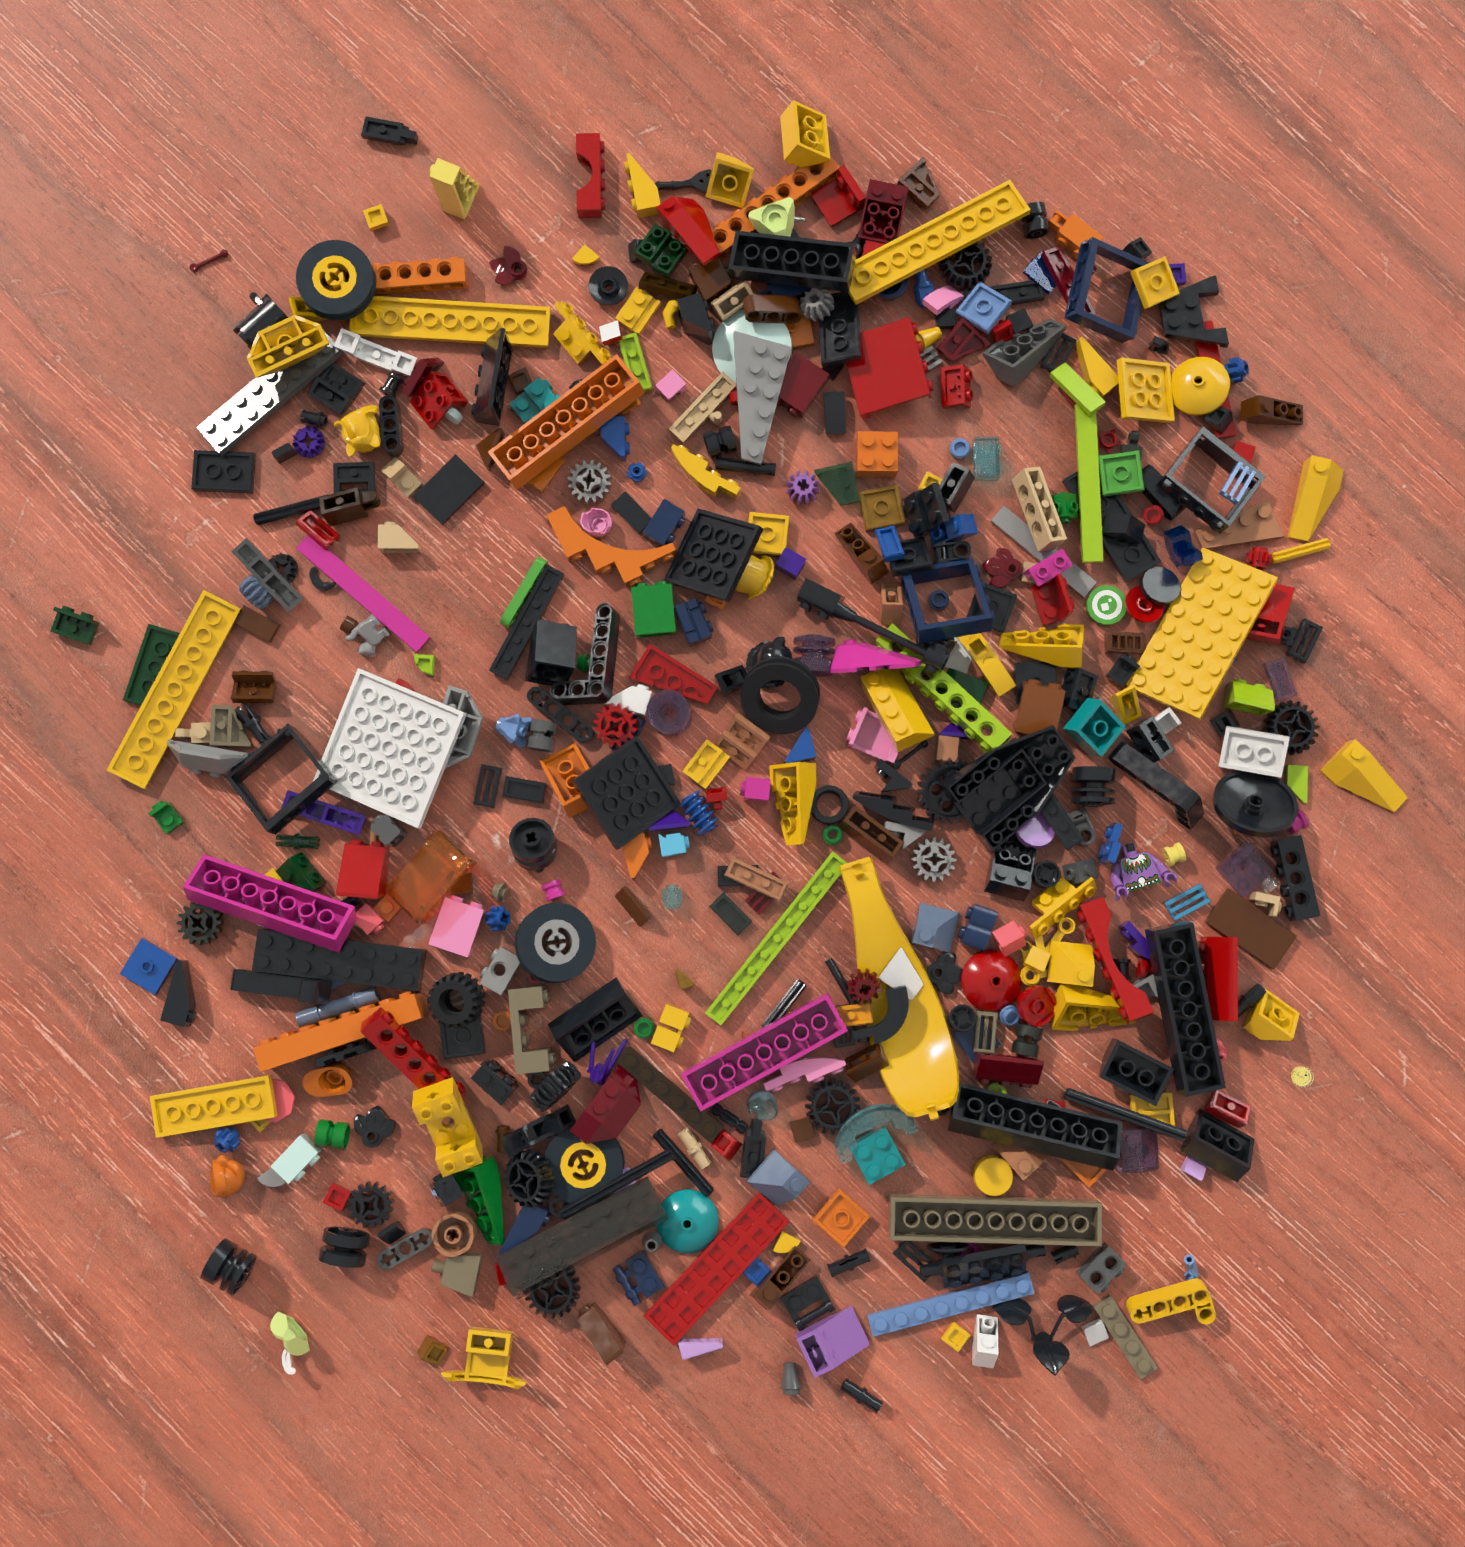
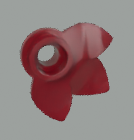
(506, 266)
(999, 568)

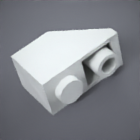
(985, 1341)

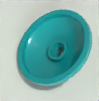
(696, 1208)

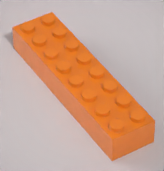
(566, 422)
(334, 1033)

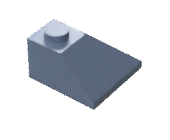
(934, 927)
(778, 1179)

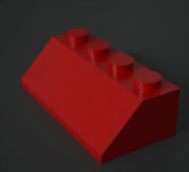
(1220, 973)

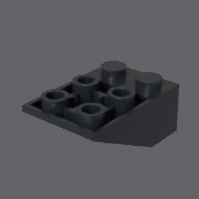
(1011, 870)

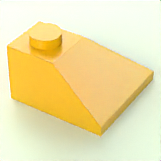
(729, 180)
(1071, 963)
(1272, 1019)

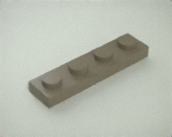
(1124, 1336)

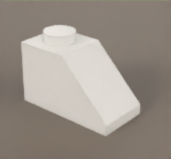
(635, 698)

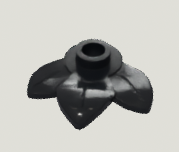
(948, 973)
(373, 1123)

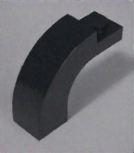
(895, 1017)
(538, 1130)

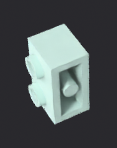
(297, 1158)

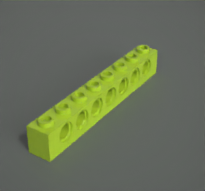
(954, 692)

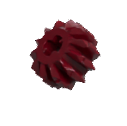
(856, 989)

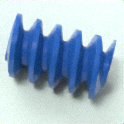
(699, 813)

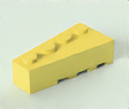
(453, 188)

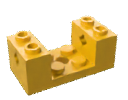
(455, 1143)

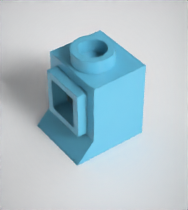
(673, 844)

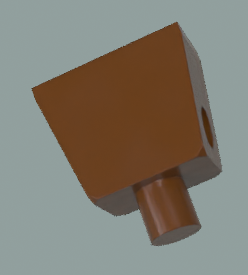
(710, 279)

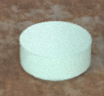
(454, 416)

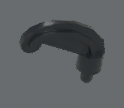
(317, 582)

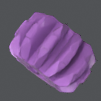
(810, 488)

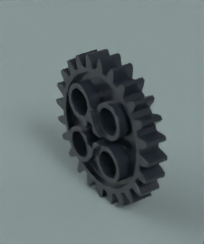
(934, 800)

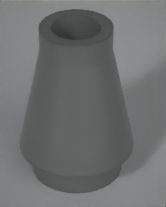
(654, 1237)
(790, 1380)

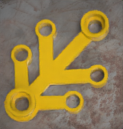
(1040, 944)

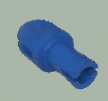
(922, 287)

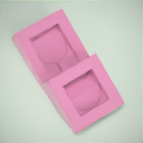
(942, 298)

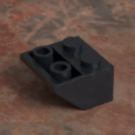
(695, 318)

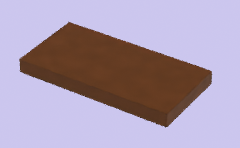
(1255, 930)

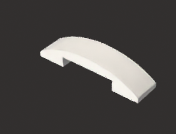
(375, 354)

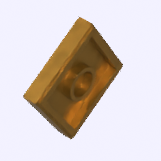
(881, 507)

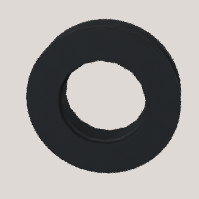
(787, 670)

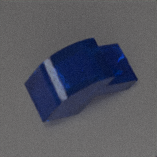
(1180, 547)

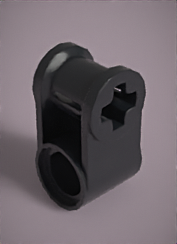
(949, 551)

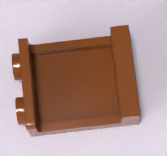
(1039, 706)

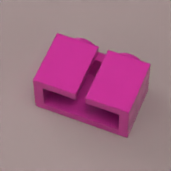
(756, 790)

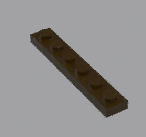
(669, 1094)

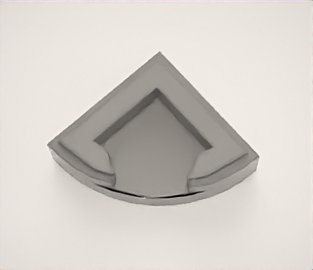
(271, 1178)

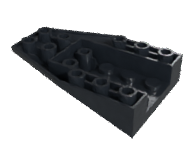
(1009, 784)

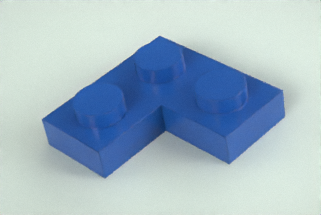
(1109, 852)

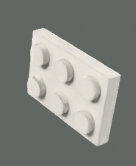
(1254, 751)

